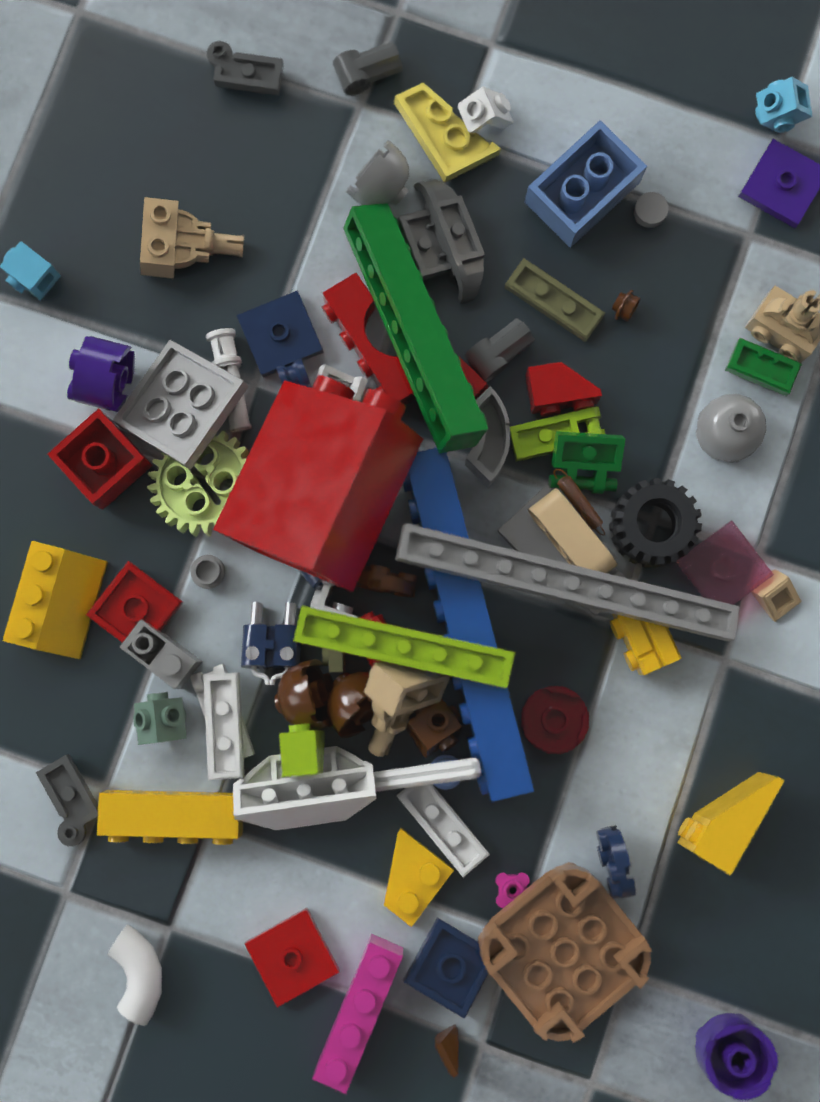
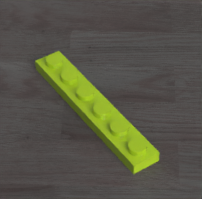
(404, 646)

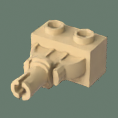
(178, 240)
(788, 323)
(395, 695)

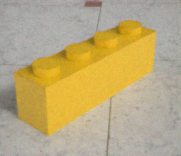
(168, 815)

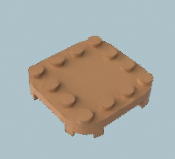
(564, 952)

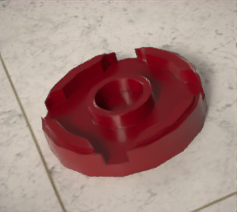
(555, 719)

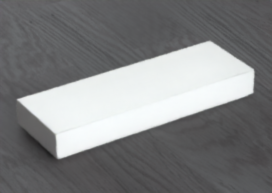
(223, 726)
(444, 827)

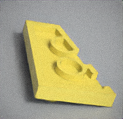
(443, 133)

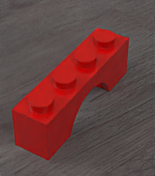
(351, 307)

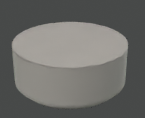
(650, 209)

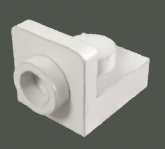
(321, 599)

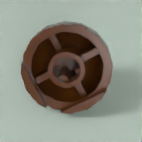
(304, 695)
(348, 704)

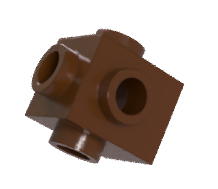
(435, 728)

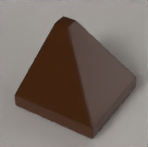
(447, 1047)

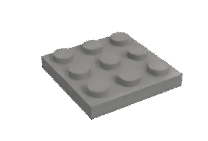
(180, 404)

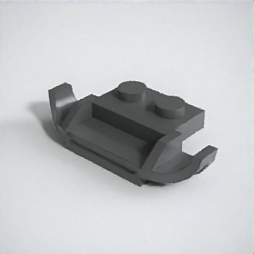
(444, 239)

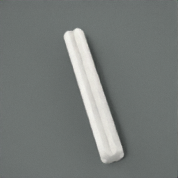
(427, 774)

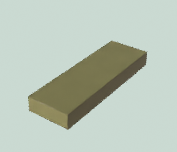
(554, 300)

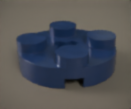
(614, 855)

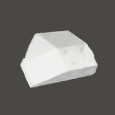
(304, 800)

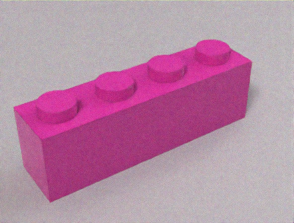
(358, 1013)

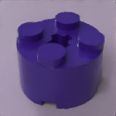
(101, 373)
(755, 1062)

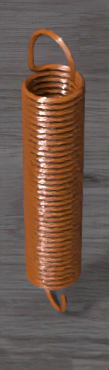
(579, 502)

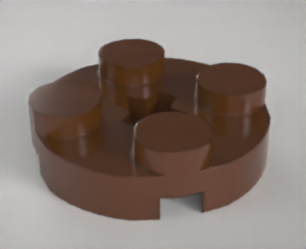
(382, 580)

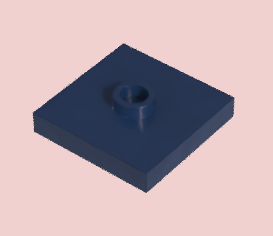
(280, 333)
(448, 968)

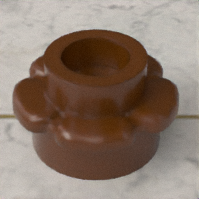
(625, 305)

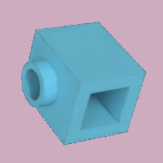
(28, 271)

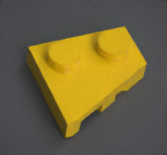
(413, 878)

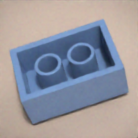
(585, 183)

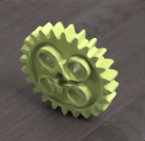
(178, 500)

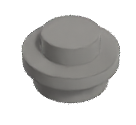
(207, 571)

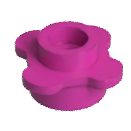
(504, 884)

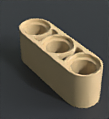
(570, 533)

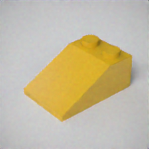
(729, 822)

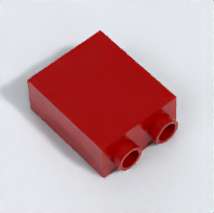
(321, 479)

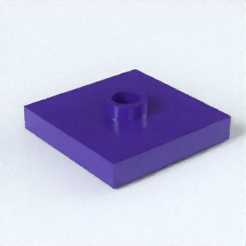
(783, 183)

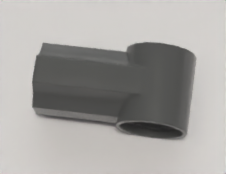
(359, 70)
(492, 355)

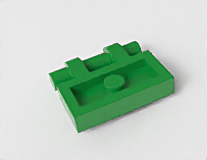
(588, 452)

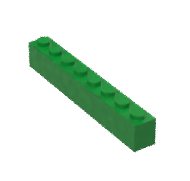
(415, 328)

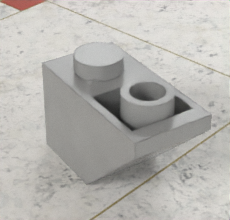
(161, 654)

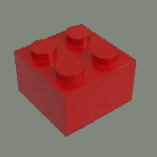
(99, 459)

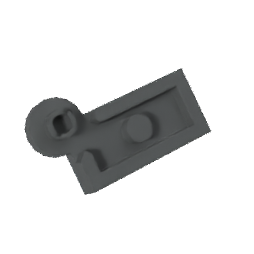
(244, 70)
(70, 798)

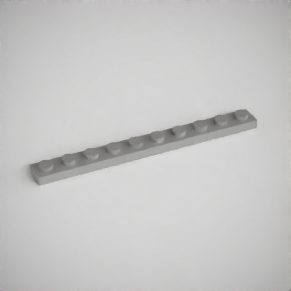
(566, 582)

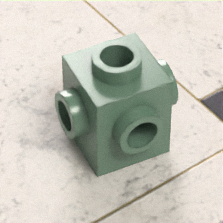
(160, 719)

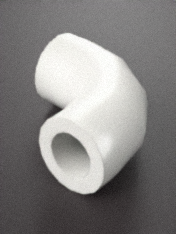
(142, 973)

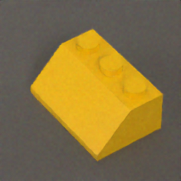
(54, 600)

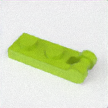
(538, 436)

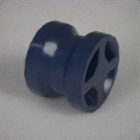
(294, 373)

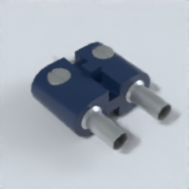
(270, 645)

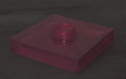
(725, 566)

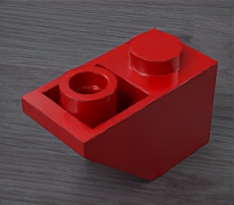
(557, 388)

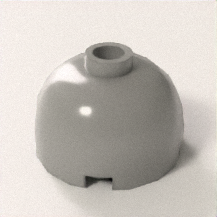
(382, 178)
(731, 427)

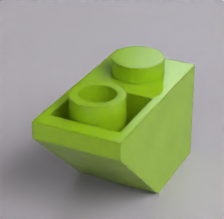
(302, 751)

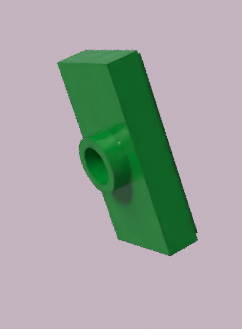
(763, 367)

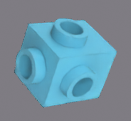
(783, 104)

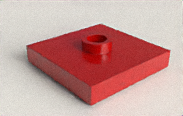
(131, 598)
(292, 957)

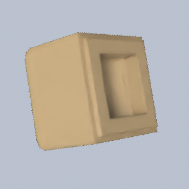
(777, 595)

